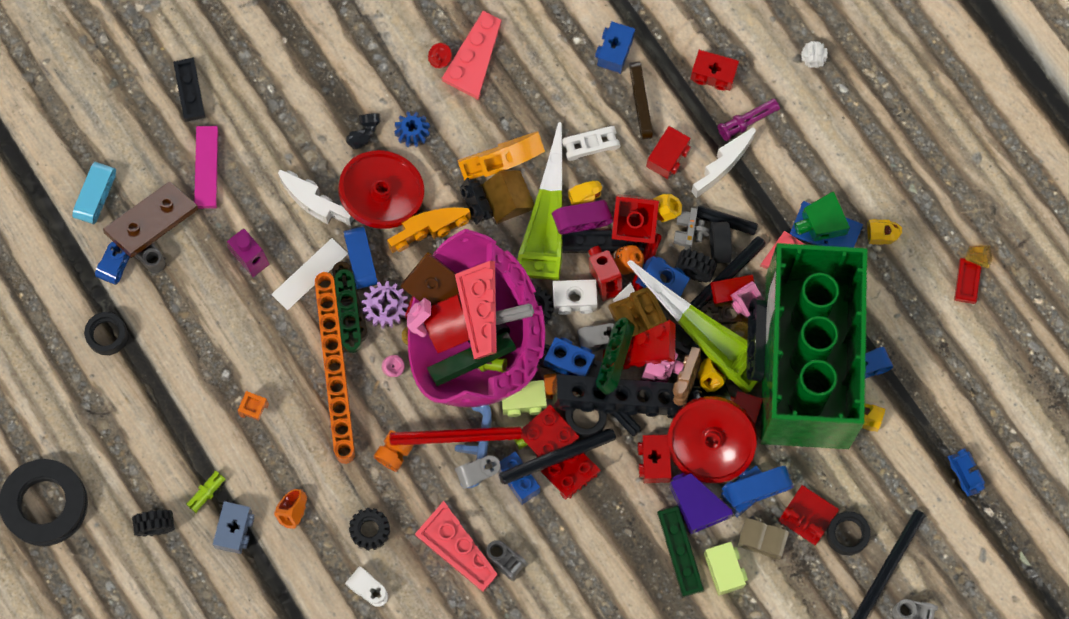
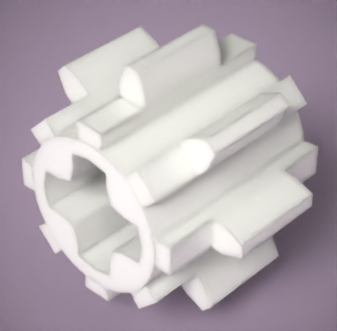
(814, 54)

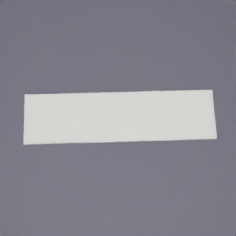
(304, 278)

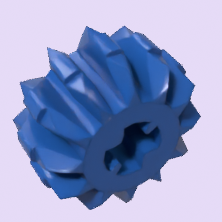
(418, 135)

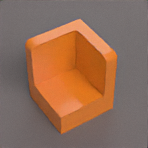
(252, 406)

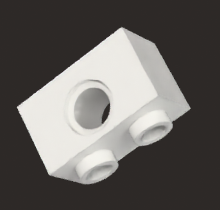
(583, 288)

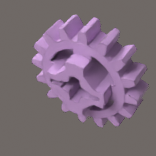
(393, 305)

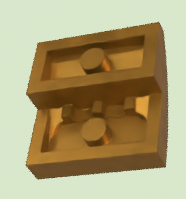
(640, 309)

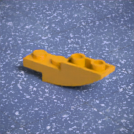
(502, 157)
(436, 222)

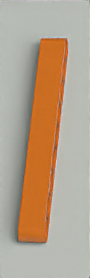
(334, 377)

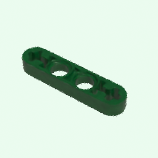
(345, 311)
(620, 337)

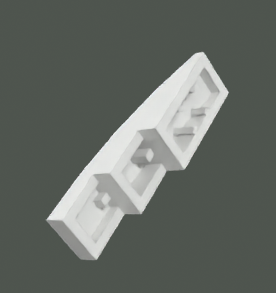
(727, 157)

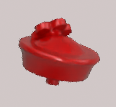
(439, 55)

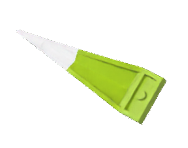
(542, 244)
(719, 343)

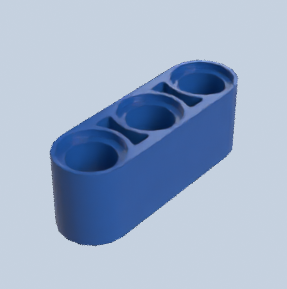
(360, 257)
(759, 486)

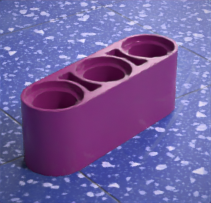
(582, 217)

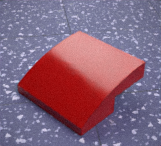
(447, 324)

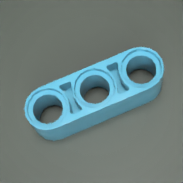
(94, 193)

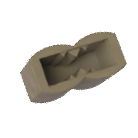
(763, 538)

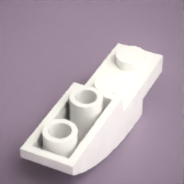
(307, 196)

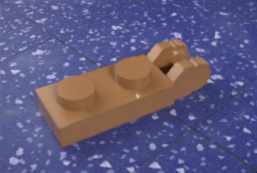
(687, 377)

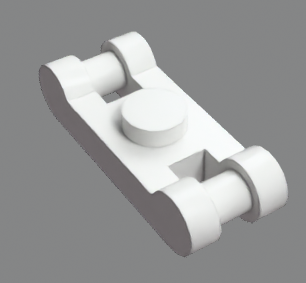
(591, 142)

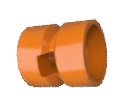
(390, 455)

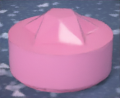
(393, 366)

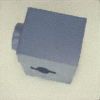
(231, 515)

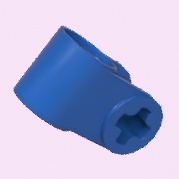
(112, 265)
(877, 362)

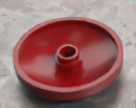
(381, 189)
(712, 439)

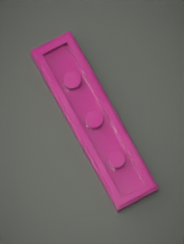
(206, 167)

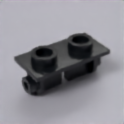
(471, 191)

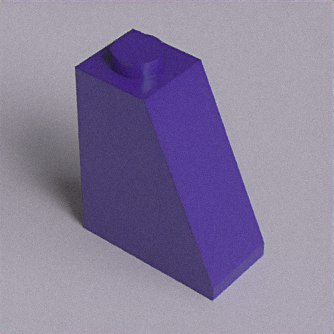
(697, 503)

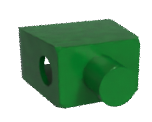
(823, 219)

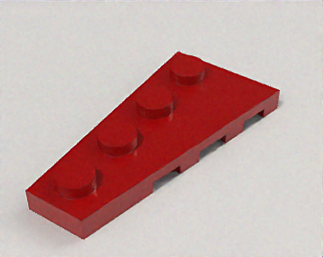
(651, 346)

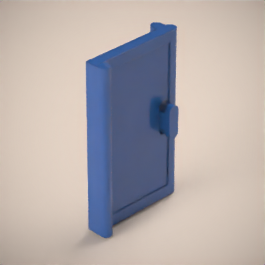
(843, 241)

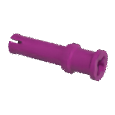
(739, 123)

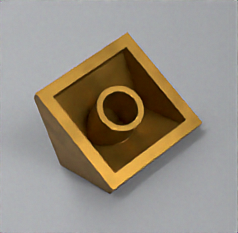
(507, 195)

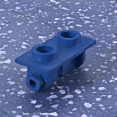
(970, 481)

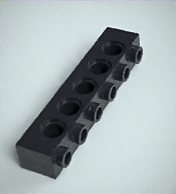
(629, 389)

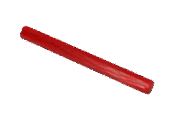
(455, 435)

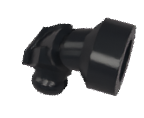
(359, 138)

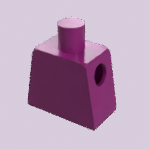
(246, 250)

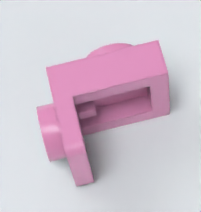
(743, 298)
(418, 314)

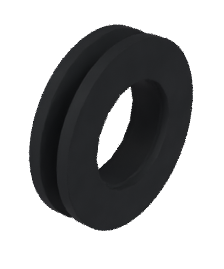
(17, 485)

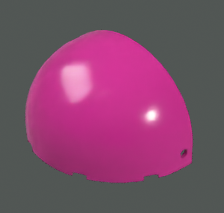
(512, 289)

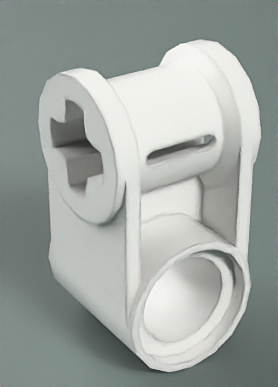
(365, 585)

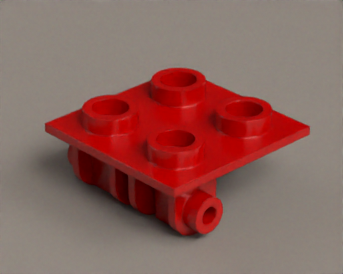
(548, 432)
(571, 474)
(808, 515)

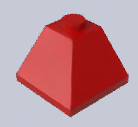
(635, 219)

